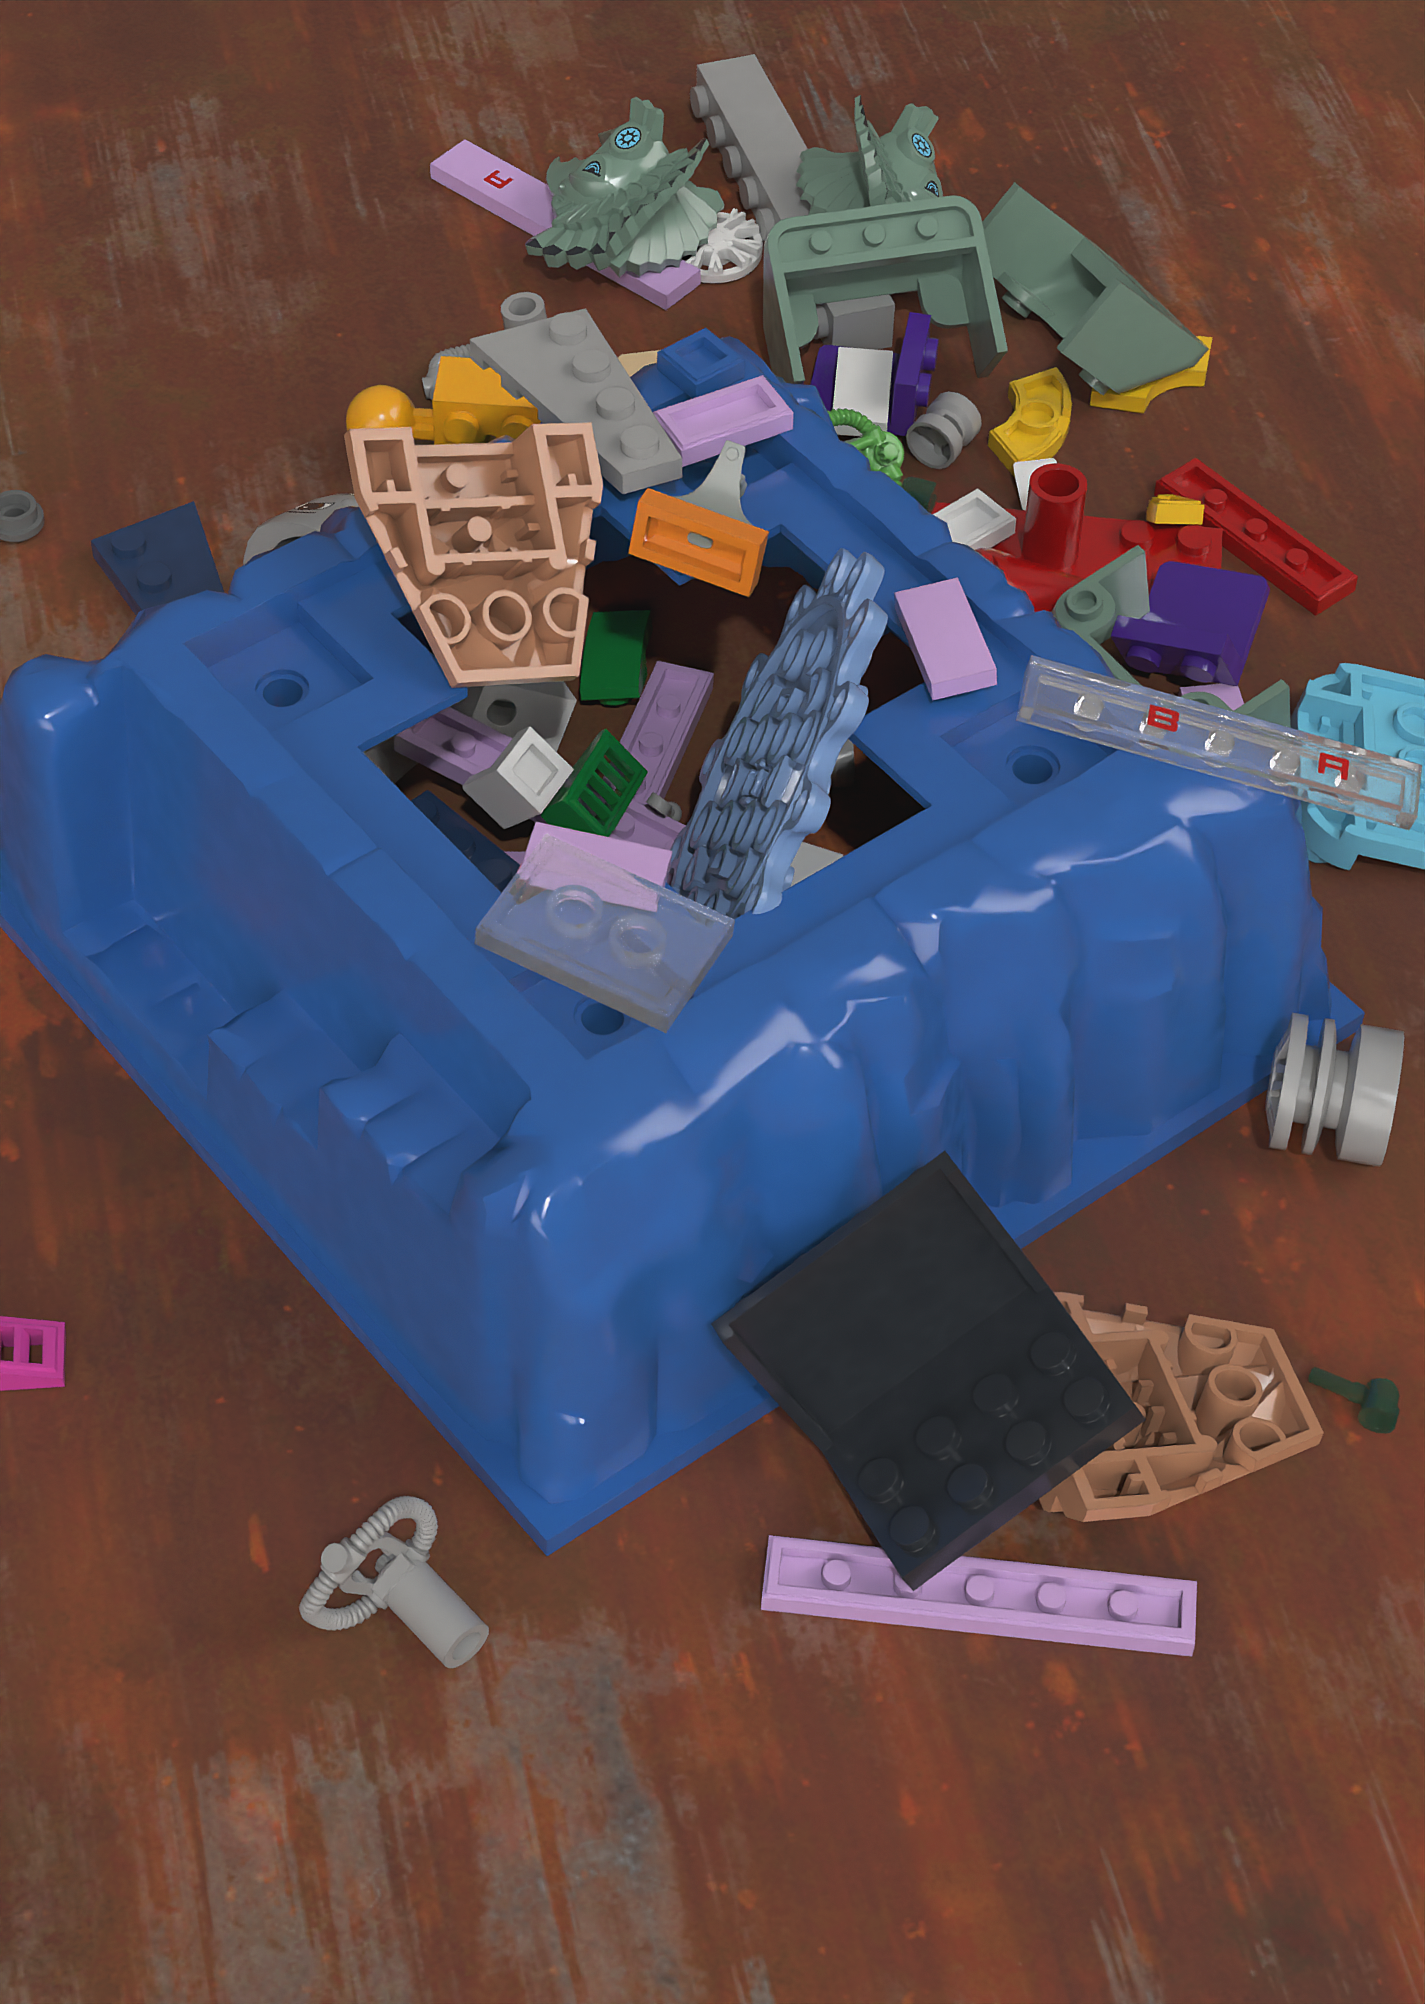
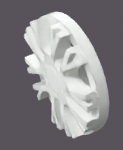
(729, 244)

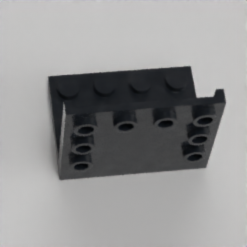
(930, 1369)

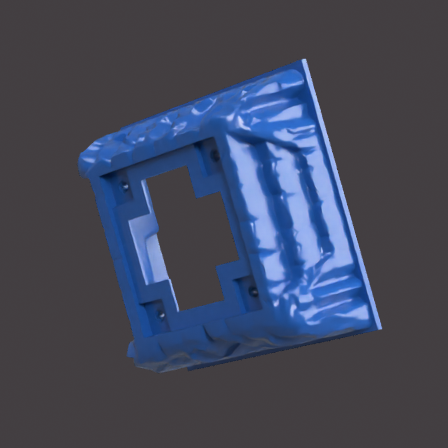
(535, 1187)

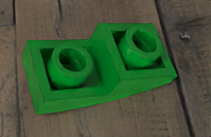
(615, 656)

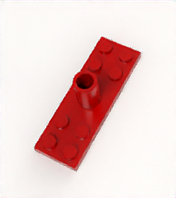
(1062, 538)

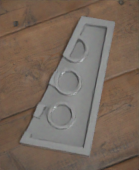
(577, 378)

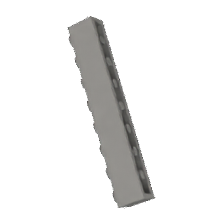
(763, 155)

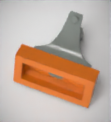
(704, 530)

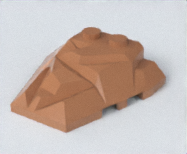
(487, 544)
(1213, 1407)

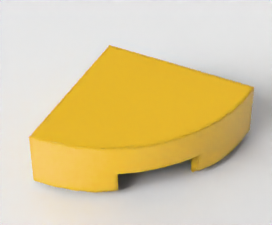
(1174, 510)

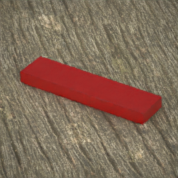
(1262, 538)

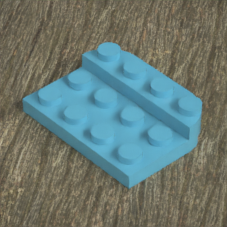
(1374, 713)

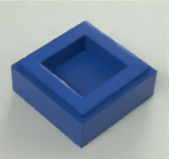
(700, 364)

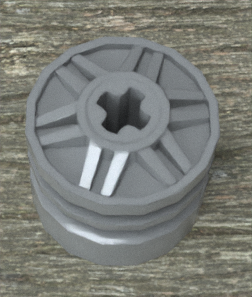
(1335, 1089)

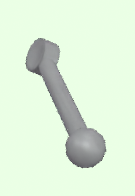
(668, 809)

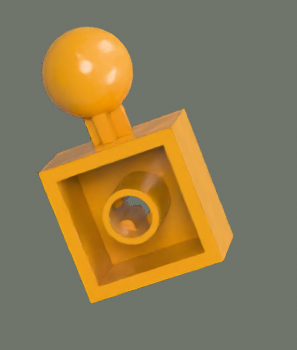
(466, 407)

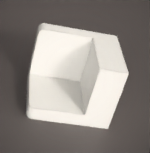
(519, 780)

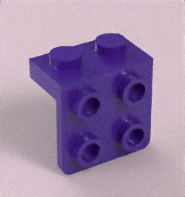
(909, 382)
(1196, 623)

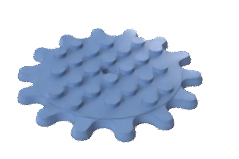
(775, 765)

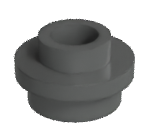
(19, 516)

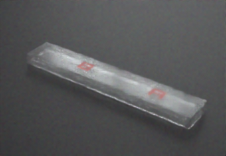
(1220, 742)

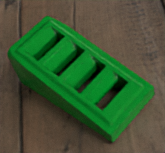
(569, 813)

